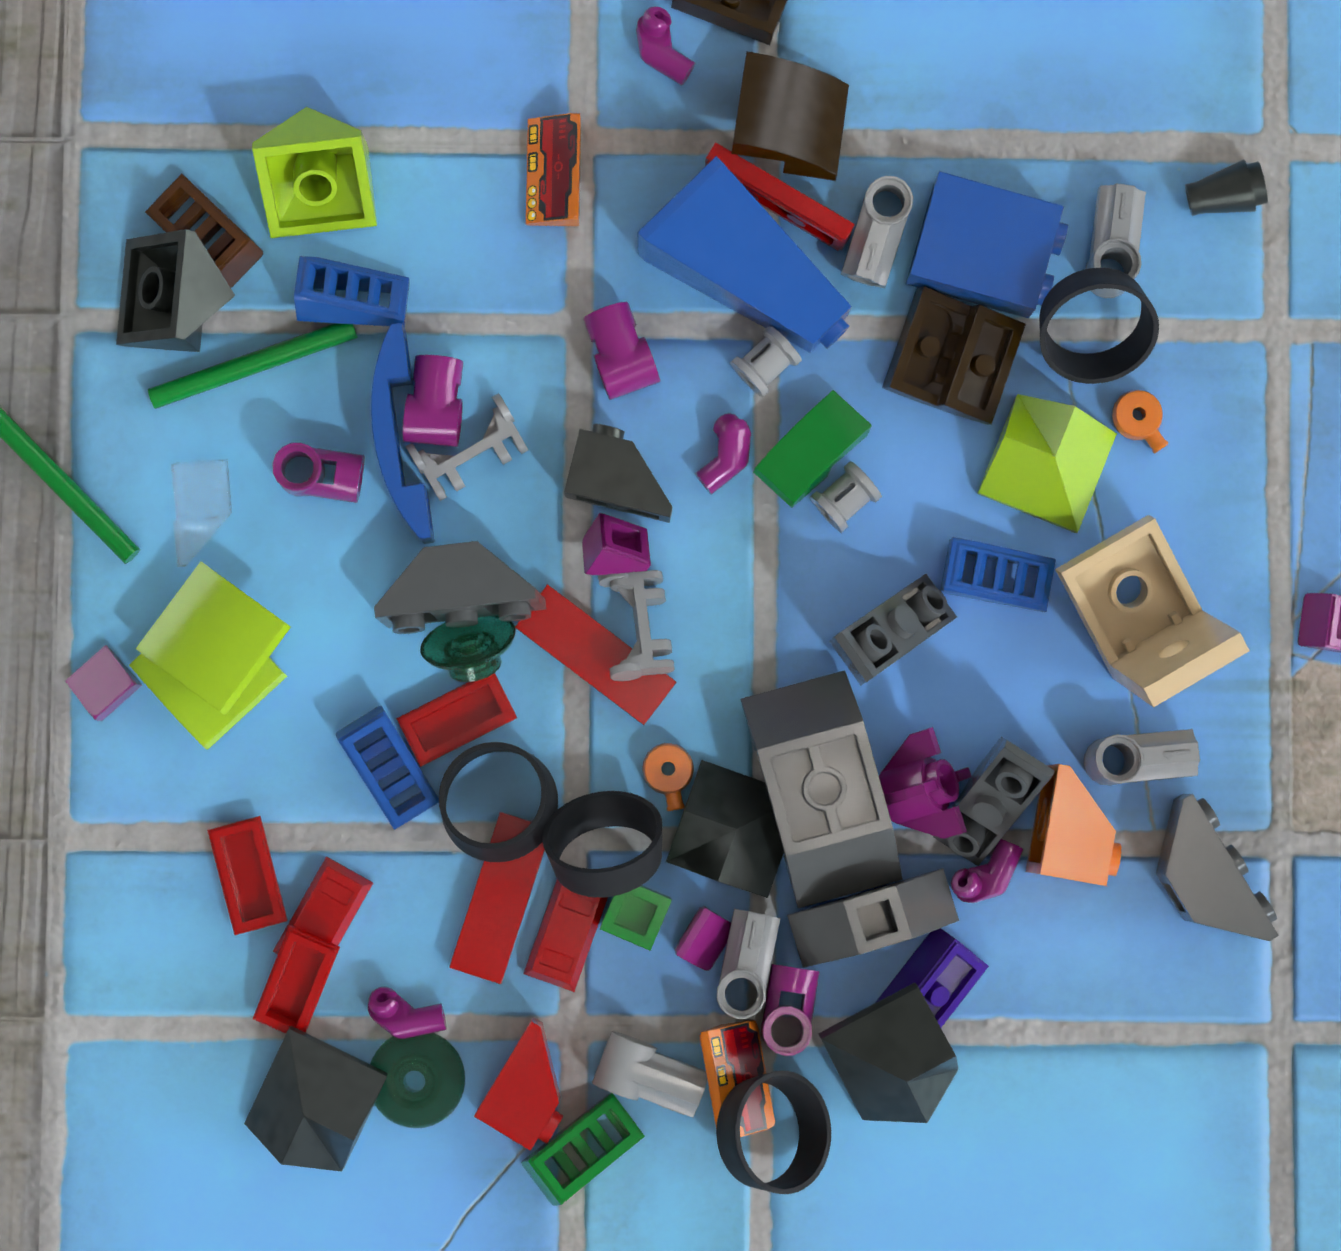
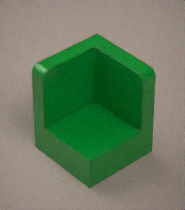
(636, 916)

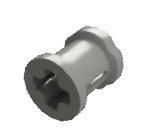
(766, 361)
(846, 496)

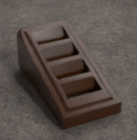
(232, 251)

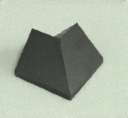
(168, 292)
(728, 831)
(893, 1058)
(314, 1103)

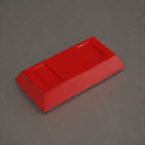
(456, 718)
(247, 875)
(329, 903)
(565, 937)
(296, 981)

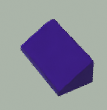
(942, 972)

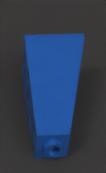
(739, 255)

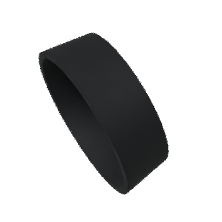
(1103, 365)
(600, 811)
(526, 840)
(813, 1132)

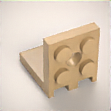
(1163, 635)

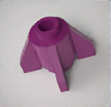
(922, 788)

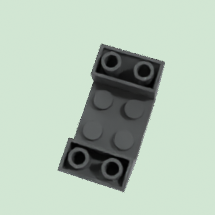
(823, 788)

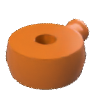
(1139, 429)
(671, 784)

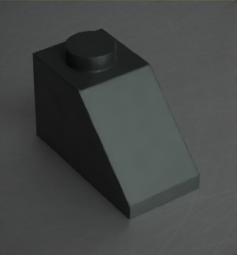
(614, 475)

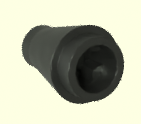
(1228, 190)

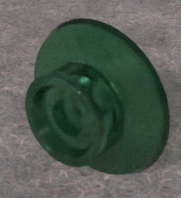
(469, 651)
(442, 1074)

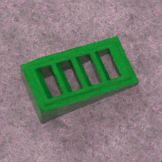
(543, 1177)

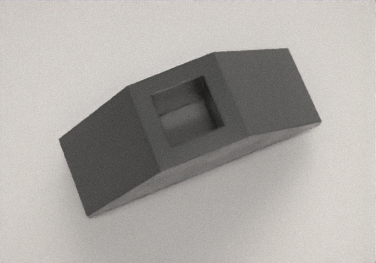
(456, 587)
(893, 629)
(996, 798)
(1207, 877)
(873, 919)

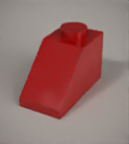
(525, 1092)

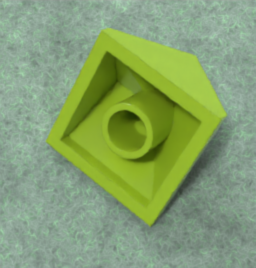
(314, 176)
(1048, 461)

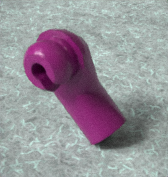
(656, 46)
(733, 452)
(989, 879)
(401, 1018)

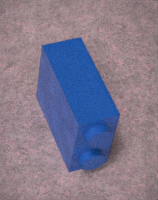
(987, 245)

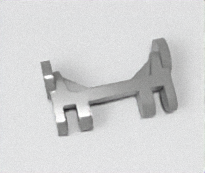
(499, 429)
(640, 660)

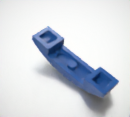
(394, 370)

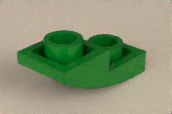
(812, 448)

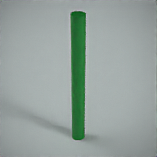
(251, 363)
(66, 489)

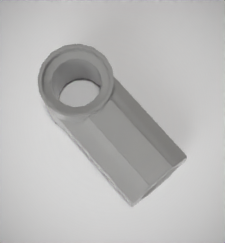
(1117, 231)
(877, 236)
(1145, 757)
(748, 957)
(637, 1070)

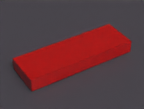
(786, 200)
(591, 652)
(497, 907)

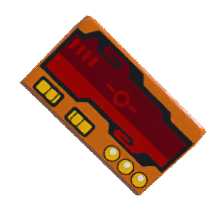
(553, 170)
(731, 1056)

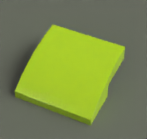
(213, 638)
(195, 714)

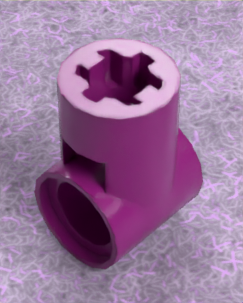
(622, 358)
(433, 410)
(347, 474)
(796, 981)

